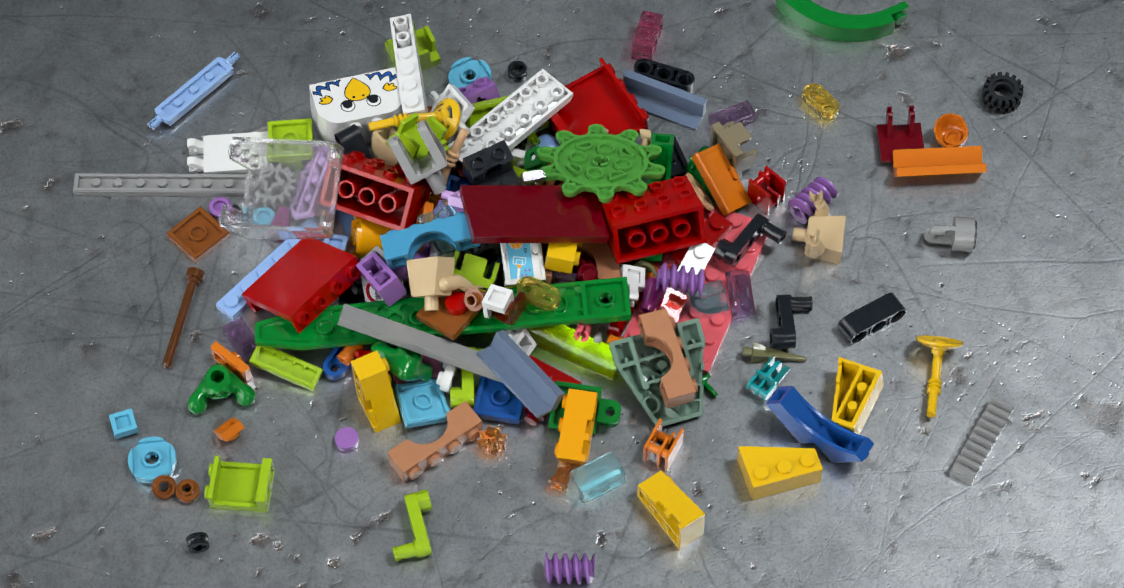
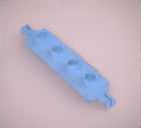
(194, 91)

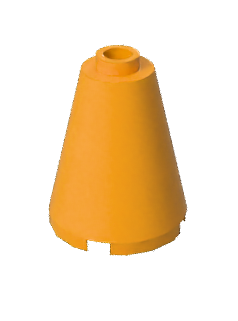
(366, 236)

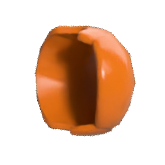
(951, 130)

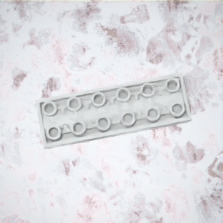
(517, 114)

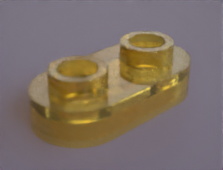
(822, 102)
(539, 293)

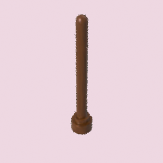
(194, 278)

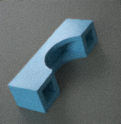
(404, 243)

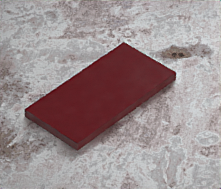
(532, 215)

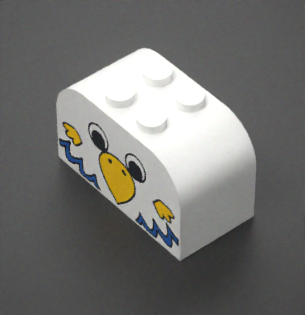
(355, 101)

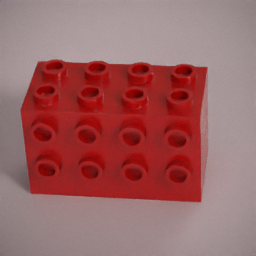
(379, 192)
(656, 222)

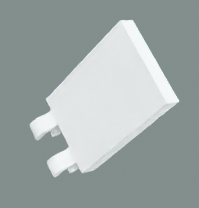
(216, 154)

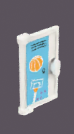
(521, 262)

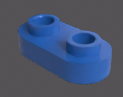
(332, 362)

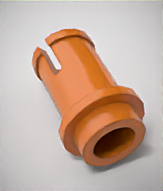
(347, 354)

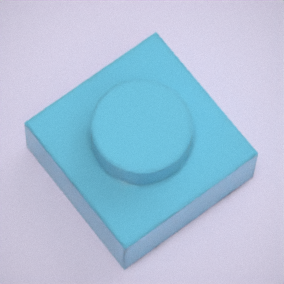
(123, 423)

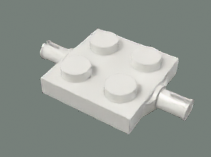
(465, 106)

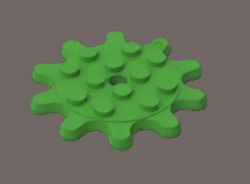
(621, 159)

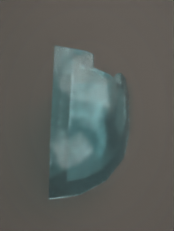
(713, 298)

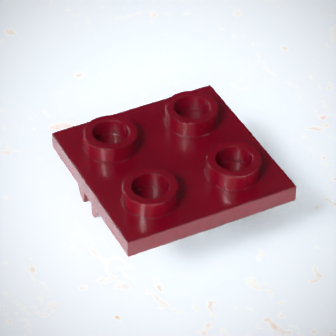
(898, 136)

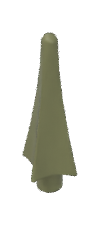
(762, 353)

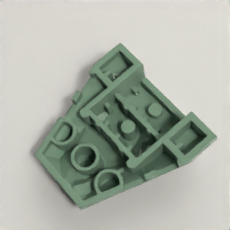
(645, 365)

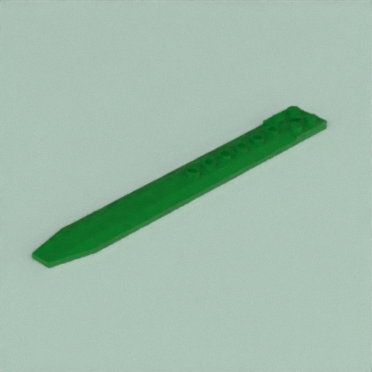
(578, 304)

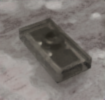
(531, 178)

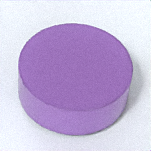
(216, 205)
(347, 439)

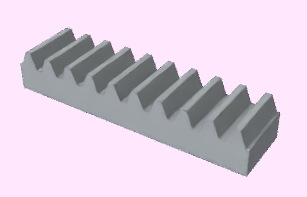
(981, 441)

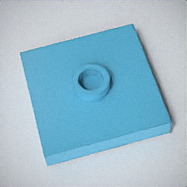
(421, 403)

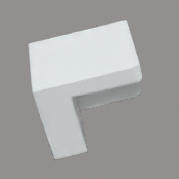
(497, 300)

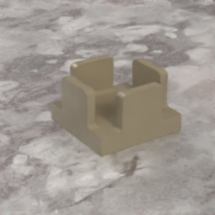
(731, 137)

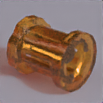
(562, 477)

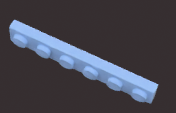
(233, 302)

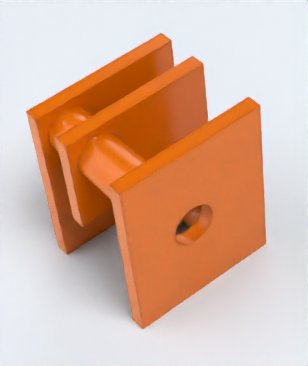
(667, 450)

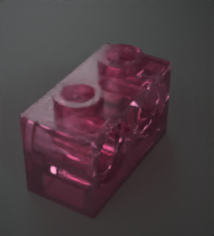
(647, 36)

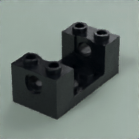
(490, 166)

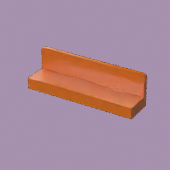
(938, 161)

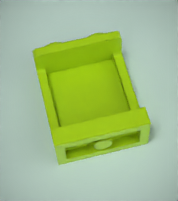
(240, 485)

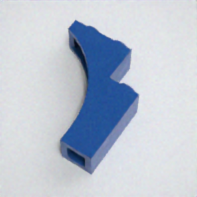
(813, 427)

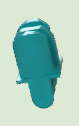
(767, 377)

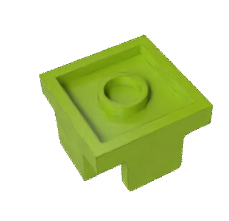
(426, 48)
(291, 129)
(412, 139)
(476, 269)

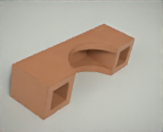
(658, 332)
(412, 459)

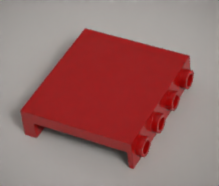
(600, 100)
(303, 282)

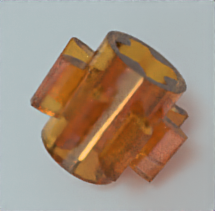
(492, 440)

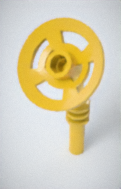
(440, 113)
(939, 346)

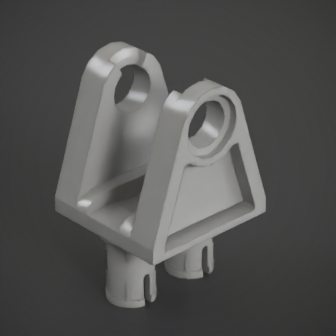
(426, 167)

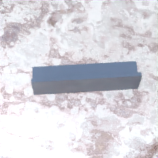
(666, 101)
(521, 375)

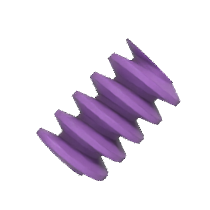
(802, 207)
(681, 279)
(569, 568)

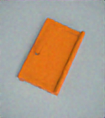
(721, 179)

